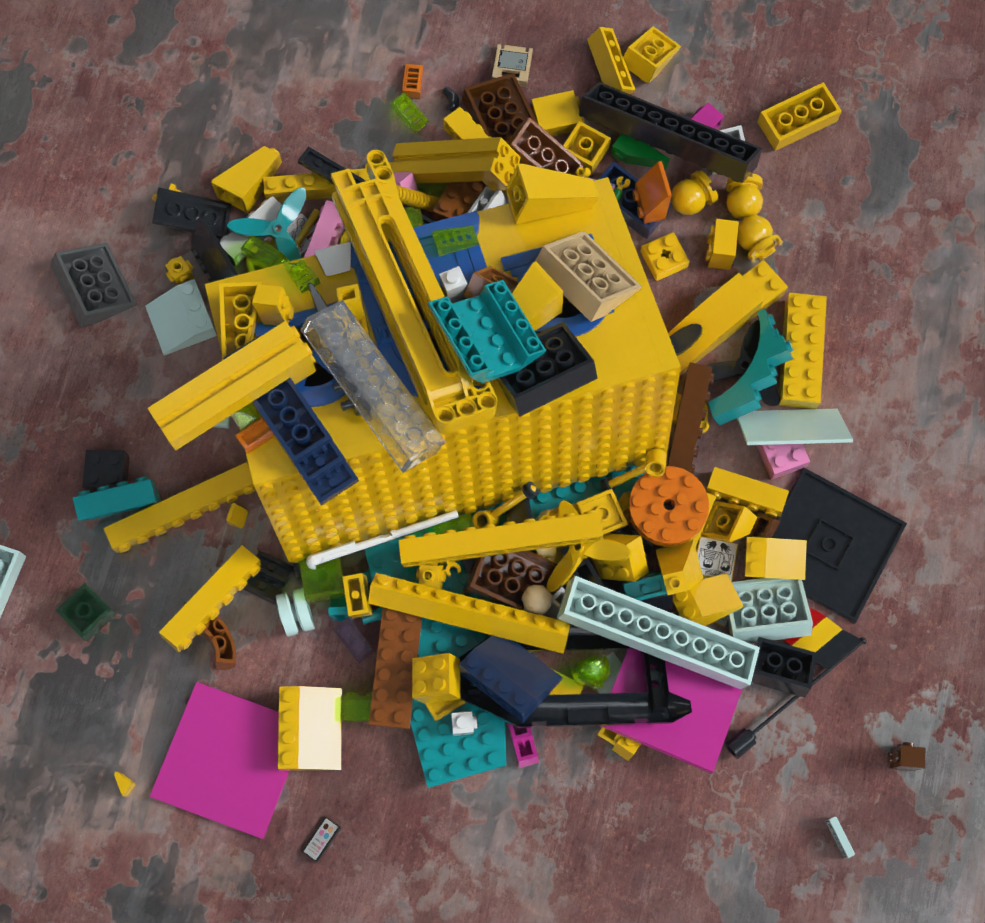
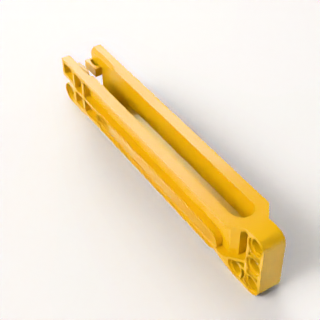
(371, 218)

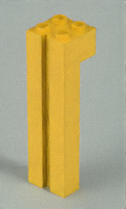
(457, 161)
(233, 384)

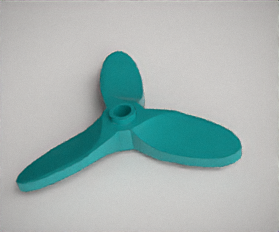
(263, 228)

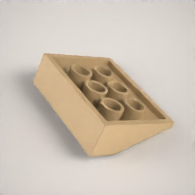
(587, 275)

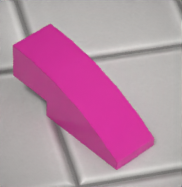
(523, 746)

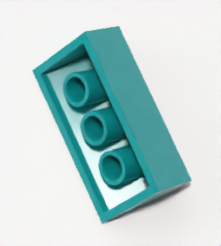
(116, 499)

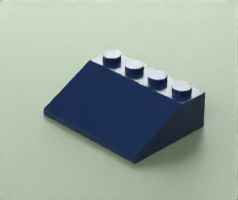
(509, 675)

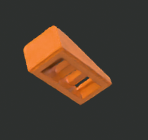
(412, 92)

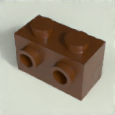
(907, 757)

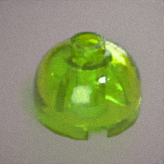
(591, 672)

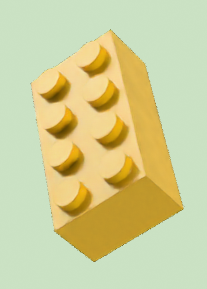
(799, 116)

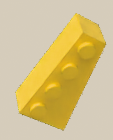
(237, 315)

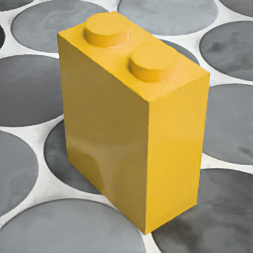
(557, 112)

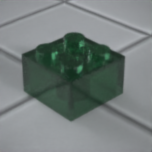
(86, 612)

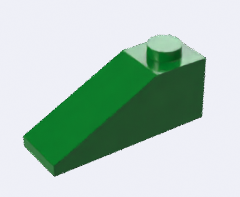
(637, 152)

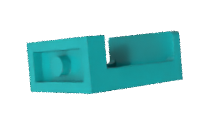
(644, 588)

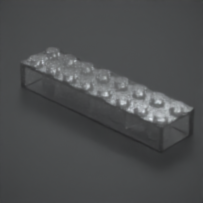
(372, 385)

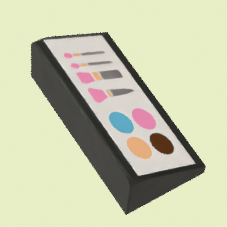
(321, 839)

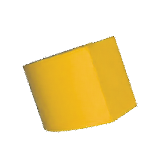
(353, 300)

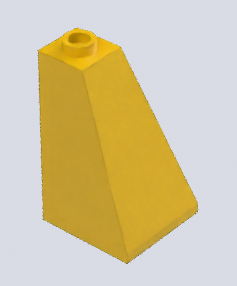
(244, 181)
(546, 193)
(538, 296)
(679, 567)

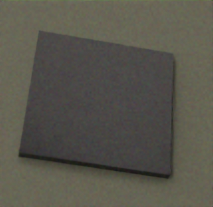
(844, 545)

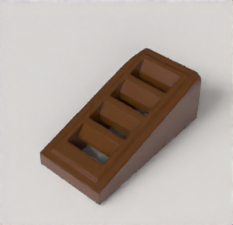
(759, 524)

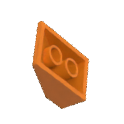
(653, 194)

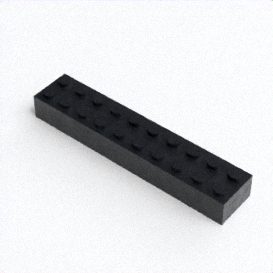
(670, 132)

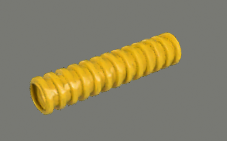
(417, 199)

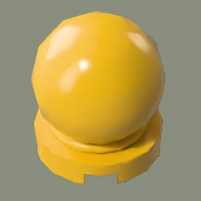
(692, 194)
(745, 197)
(757, 237)

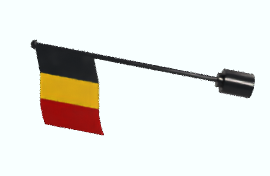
(831, 646)

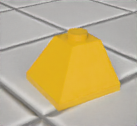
(728, 522)

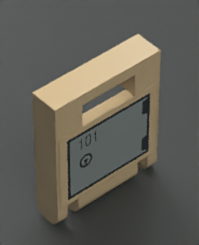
(513, 60)

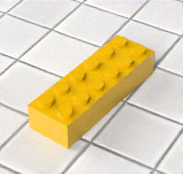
(805, 330)

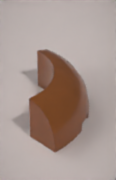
(222, 642)

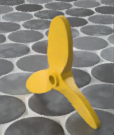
(599, 550)

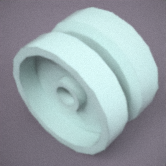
(293, 612)

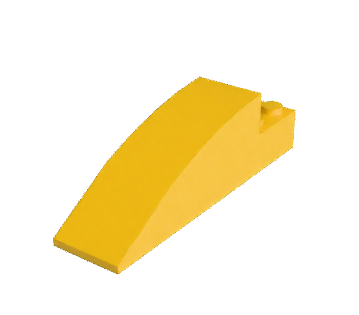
(730, 310)

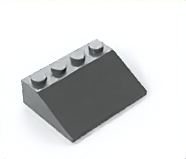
(92, 283)

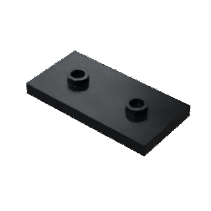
(185, 210)

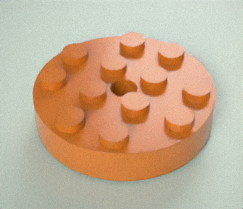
(666, 526)

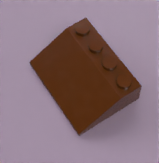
(498, 106)
(506, 577)

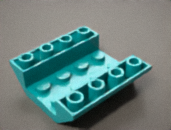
(488, 332)

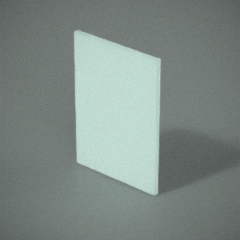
(794, 427)

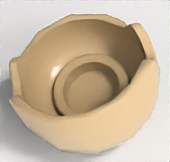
(537, 599)

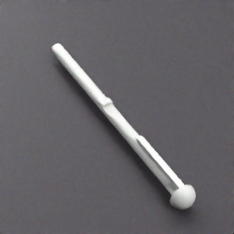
(351, 547)

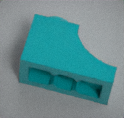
(338, 610)

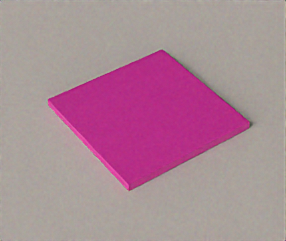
(697, 736)
(224, 762)

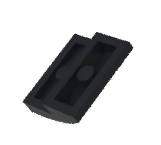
(270, 579)

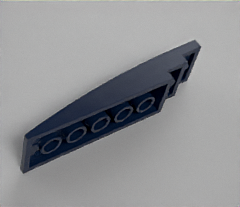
(304, 440)

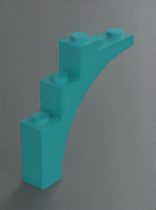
(761, 374)

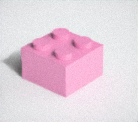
(783, 458)

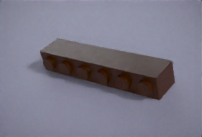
(689, 416)

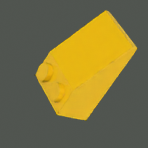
(650, 54)
(775, 558)
(708, 600)

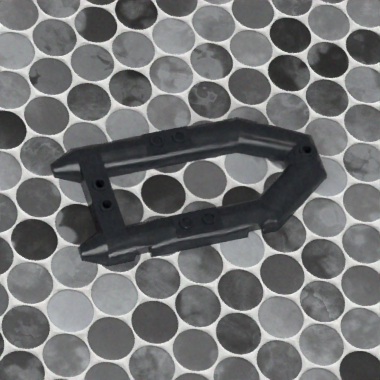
(569, 710)

